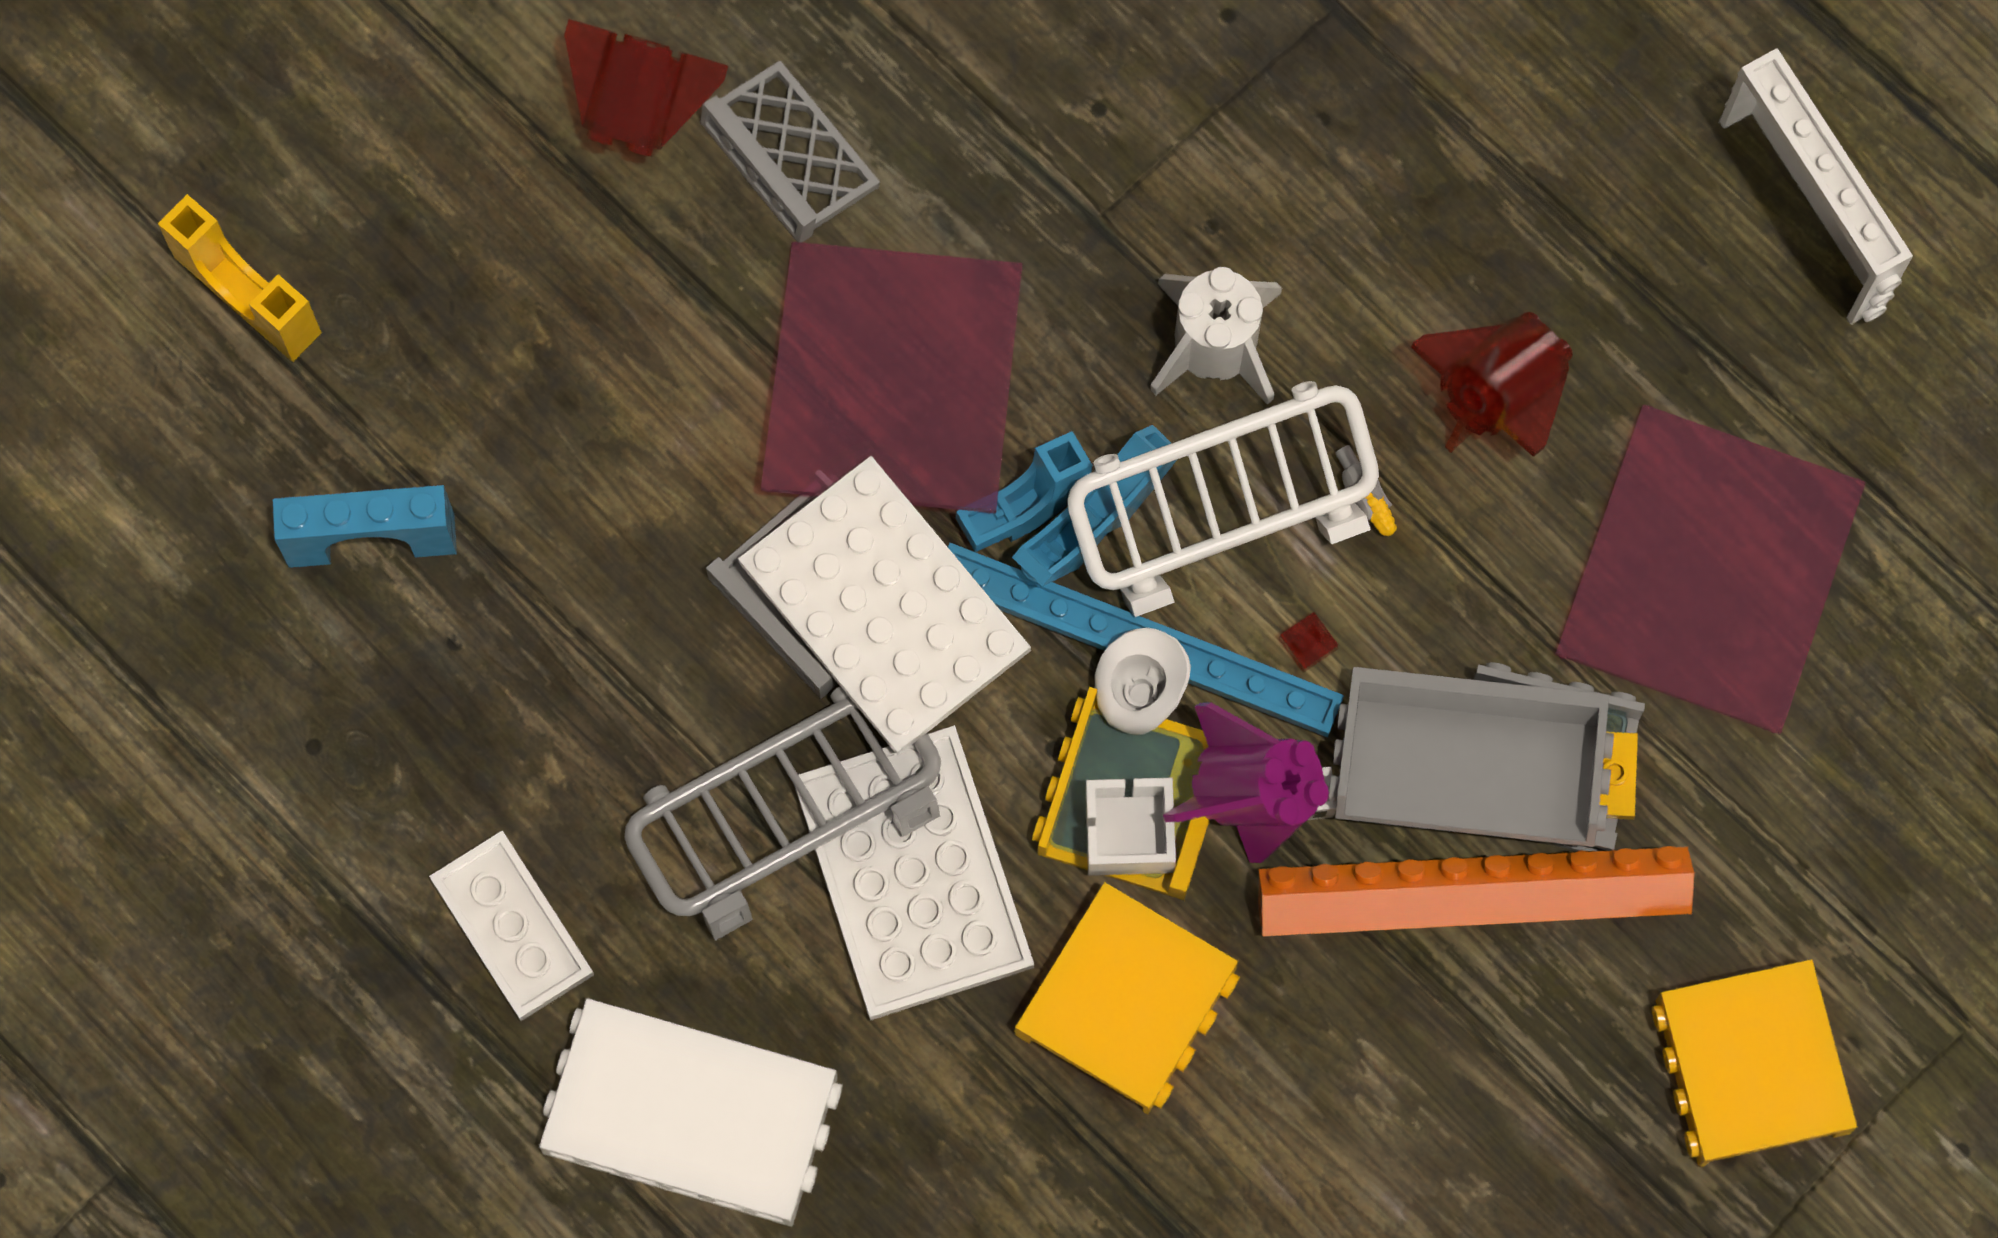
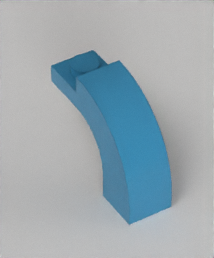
(1032, 497)

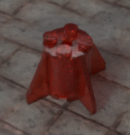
(635, 86)
(1500, 378)

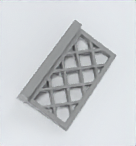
(762, 172)

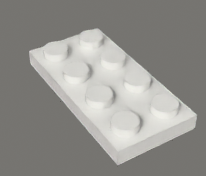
(511, 925)

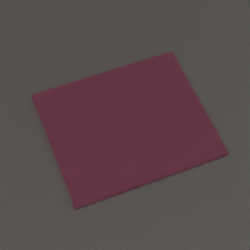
(893, 365)
(1711, 569)

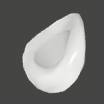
(1141, 680)

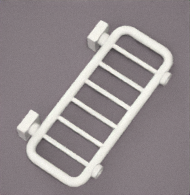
(1335, 513)

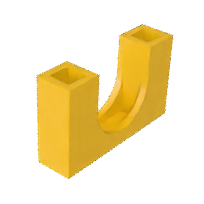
(270, 308)

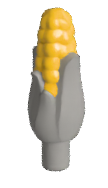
(1376, 504)

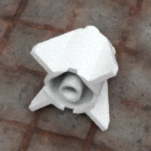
(1217, 328)

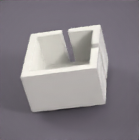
(1129, 832)

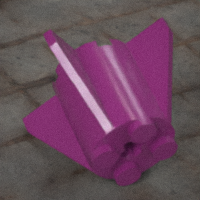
(1253, 782)

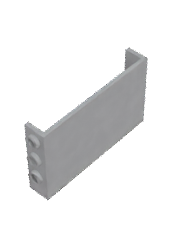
(1473, 757)

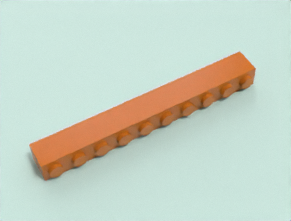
(1475, 891)

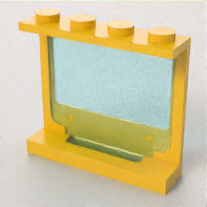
(1105, 754)

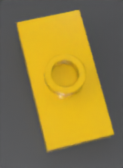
(1622, 778)

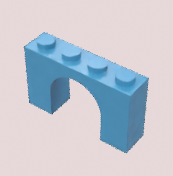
(312, 523)

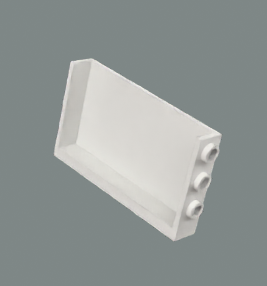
(1825, 176)
(689, 1112)

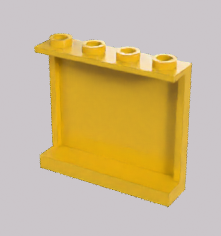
(1129, 998)
(1753, 1062)

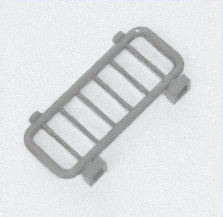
(723, 903)

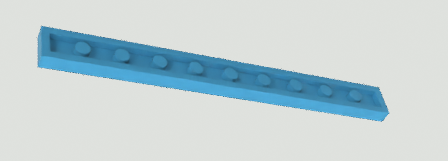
(1102, 623)

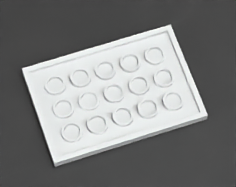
(884, 605)
(923, 907)

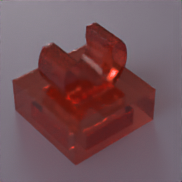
(1308, 642)

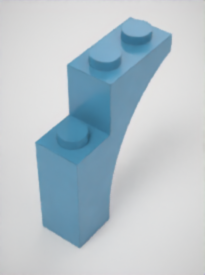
(1056, 548)

